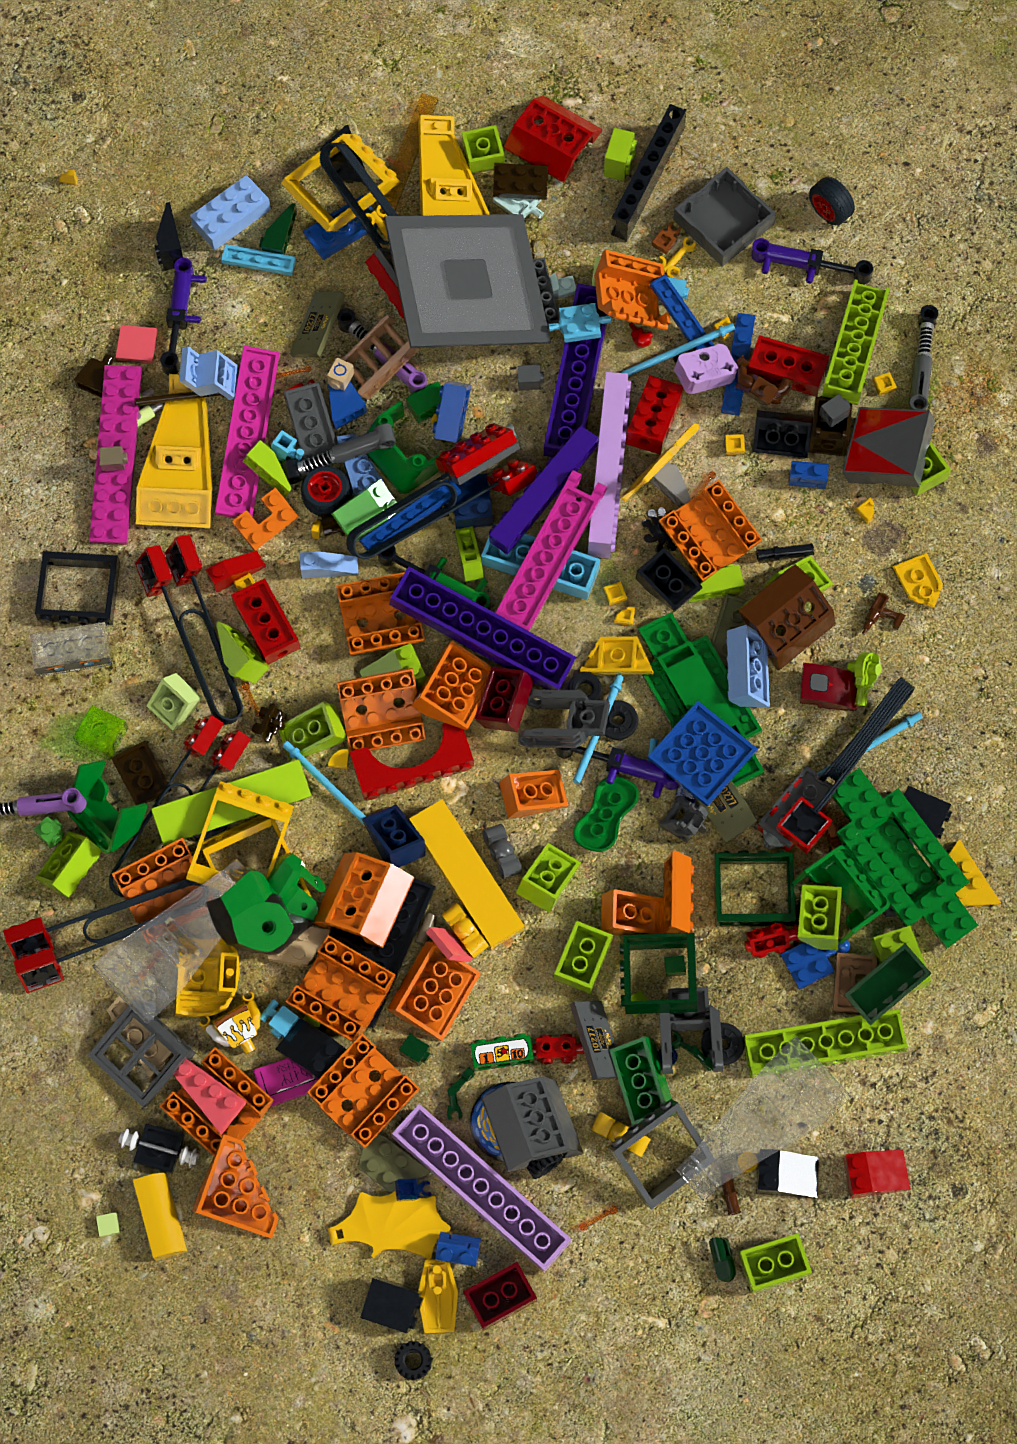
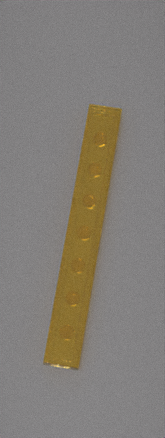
(409, 149)

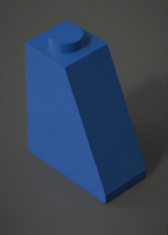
(345, 405)

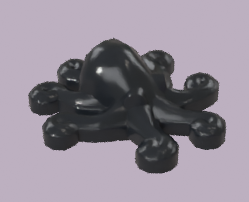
(657, 530)

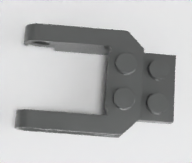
(584, 719)
(706, 1018)

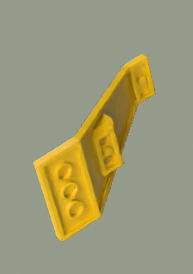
(446, 168)
(176, 490)

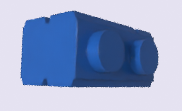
(808, 474)
(458, 1249)

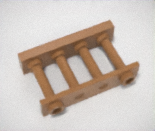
(393, 363)

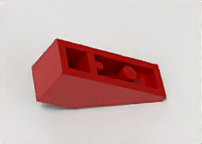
(229, 570)

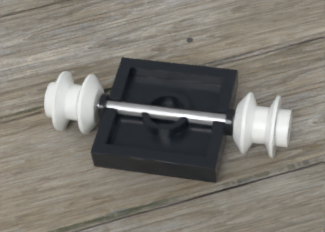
(159, 1148)

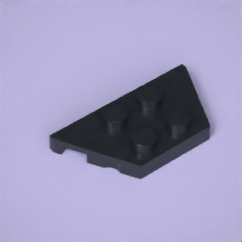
(340, 163)

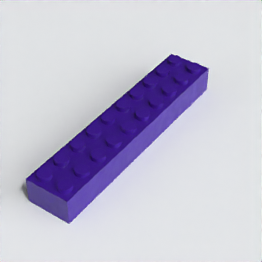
(575, 380)
(481, 629)

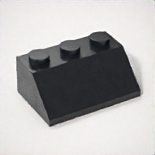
(782, 434)

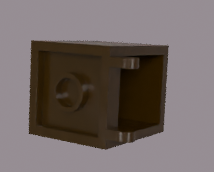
(825, 438)

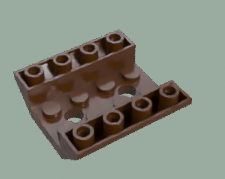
(783, 605)

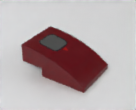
(828, 687)

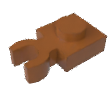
(666, 239)
(831, 835)

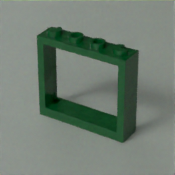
(760, 857)
(658, 941)

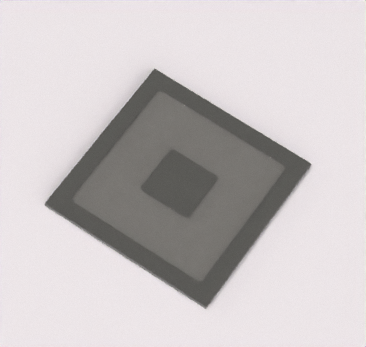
(466, 280)

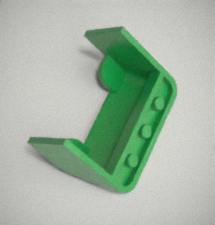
(400, 472)
(99, 818)
(857, 886)

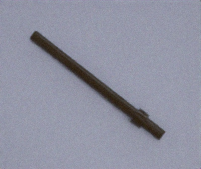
(170, 397)

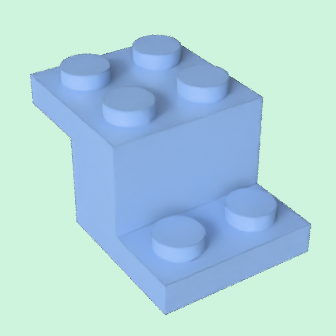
(208, 373)

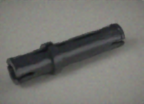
(784, 552)

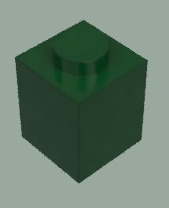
(415, 1050)

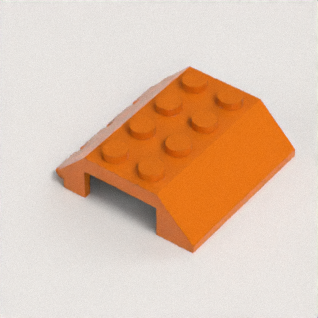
(625, 290)

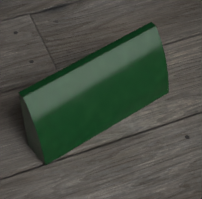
(887, 984)

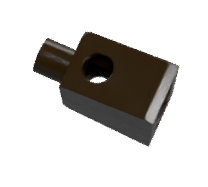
(92, 375)

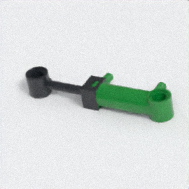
(436, 574)

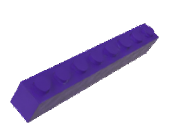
(543, 490)

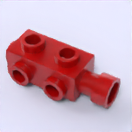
(770, 939)
(556, 1051)

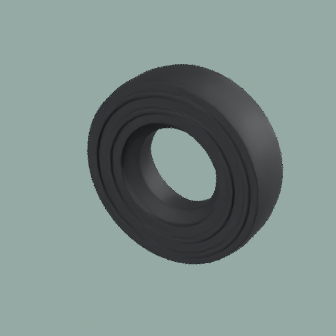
(590, 679)

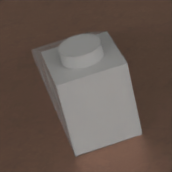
(671, 483)

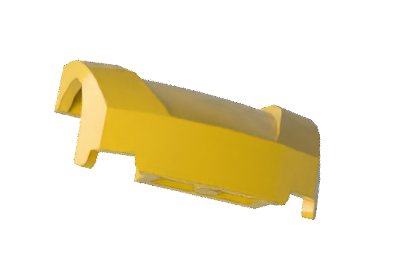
(211, 985)

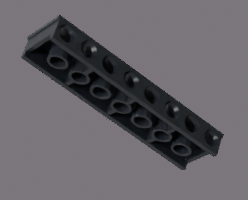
(648, 172)

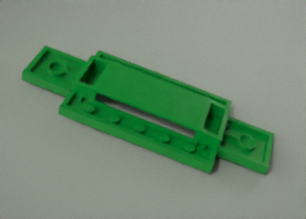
(696, 676)
(895, 862)

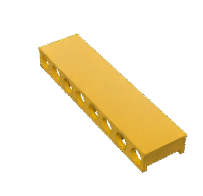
(467, 874)

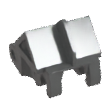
(690, 822)

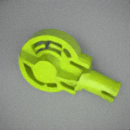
(865, 675)

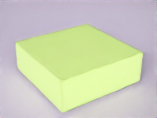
(108, 1224)

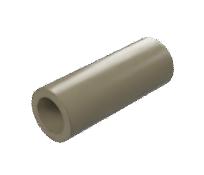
(429, 921)

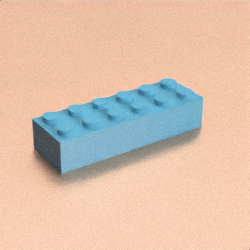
(575, 579)

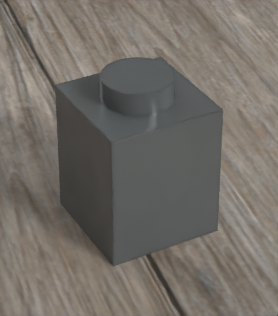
(530, 377)
(835, 410)

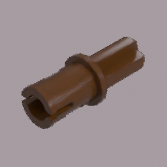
(731, 1198)

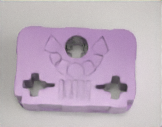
(706, 369)

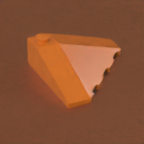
(233, 1192)

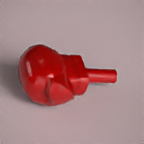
(640, 338)

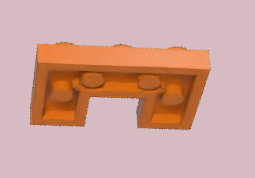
(260, 533)

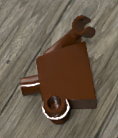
(759, 388)

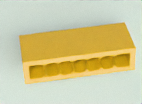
(160, 1216)

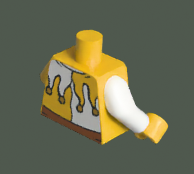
(236, 1026)

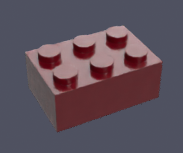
(504, 699)
(500, 1296)

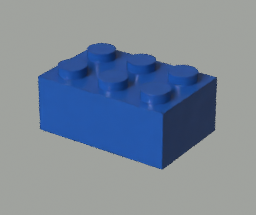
(452, 411)

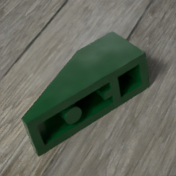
(279, 233)

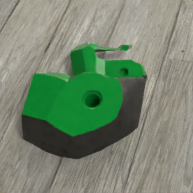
(266, 912)

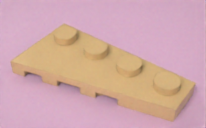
(136, 1035)

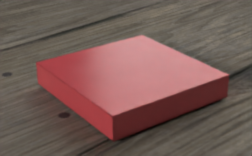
(136, 344)
(449, 944)

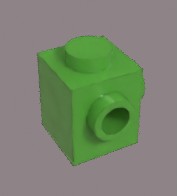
(49, 831)

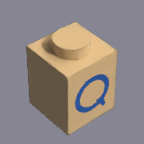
(340, 374)

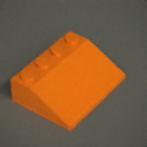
(453, 687)
(433, 991)

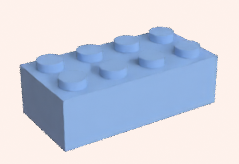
(230, 212)

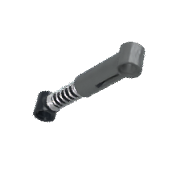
(923, 361)
(380, 438)

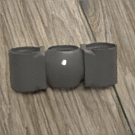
(502, 851)

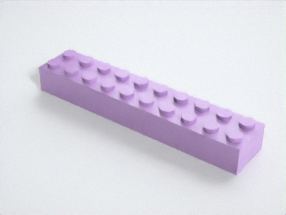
(610, 464)
(481, 1188)

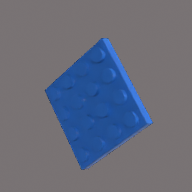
(702, 753)

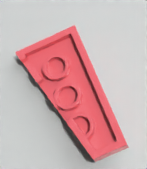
(210, 1095)

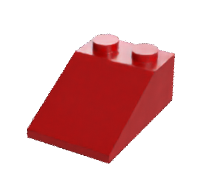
(876, 1173)

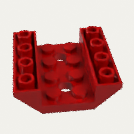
(545, 142)

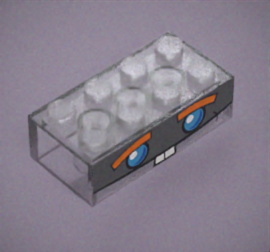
(71, 649)

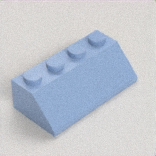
(747, 668)

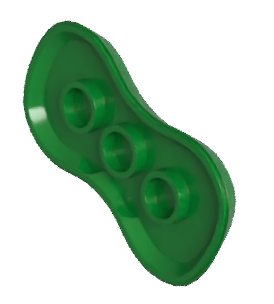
(600, 825)

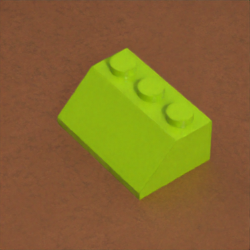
(68, 864)
(820, 916)

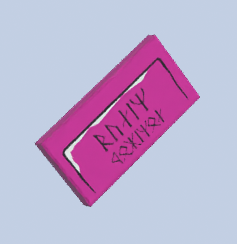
(283, 1081)

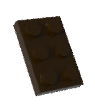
(520, 181)
(140, 773)

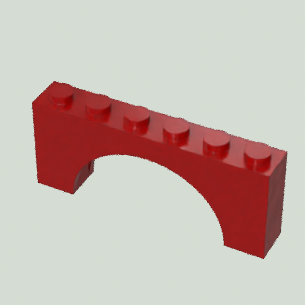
(379, 778)

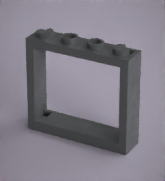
(636, 1132)

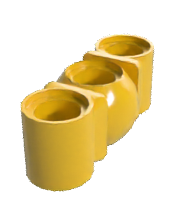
(465, 930)
(612, 1128)

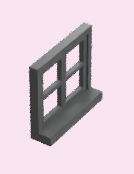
(158, 1031)

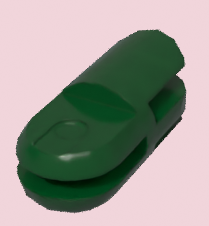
(722, 1259)

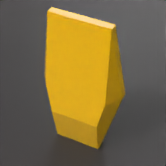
(439, 1296)

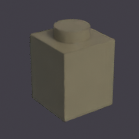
(112, 458)

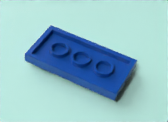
(330, 242)

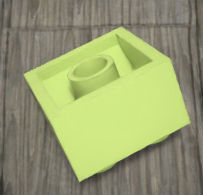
(174, 701)

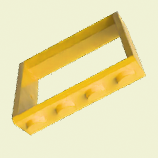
(376, 164)
(247, 800)
(240, 832)

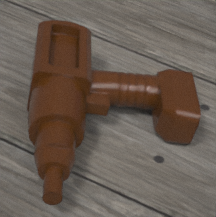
(877, 610)

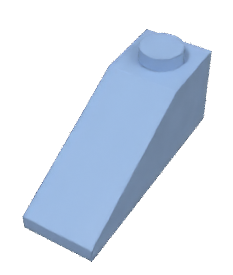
(327, 565)

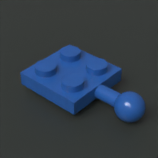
(810, 964)

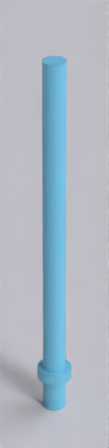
(680, 349)
(615, 688)
(908, 722)
(295, 753)

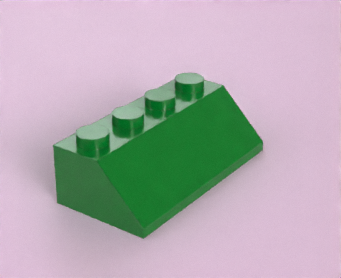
(640, 1077)

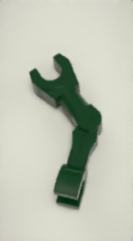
(692, 1050)
(452, 1091)

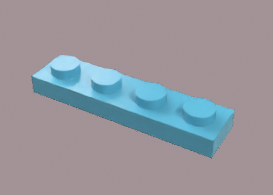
(258, 260)

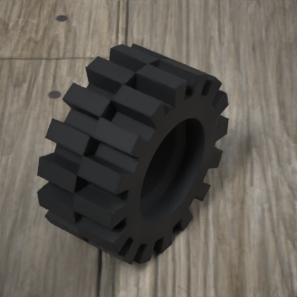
(542, 1166)
(413, 1347)

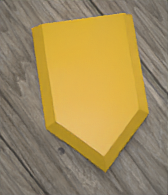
(919, 580)

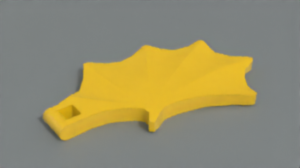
(660, 462)
(392, 1225)

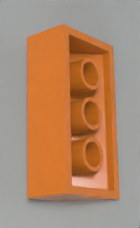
(677, 894)

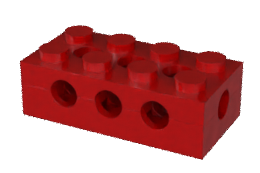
(778, 359)
(653, 434)
(269, 610)

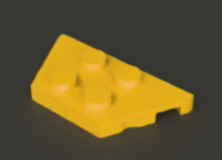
(617, 656)
(978, 890)

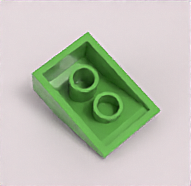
(363, 506)

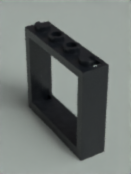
(78, 560)

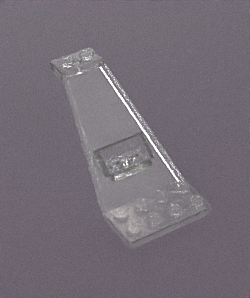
(148, 968)
(794, 1094)

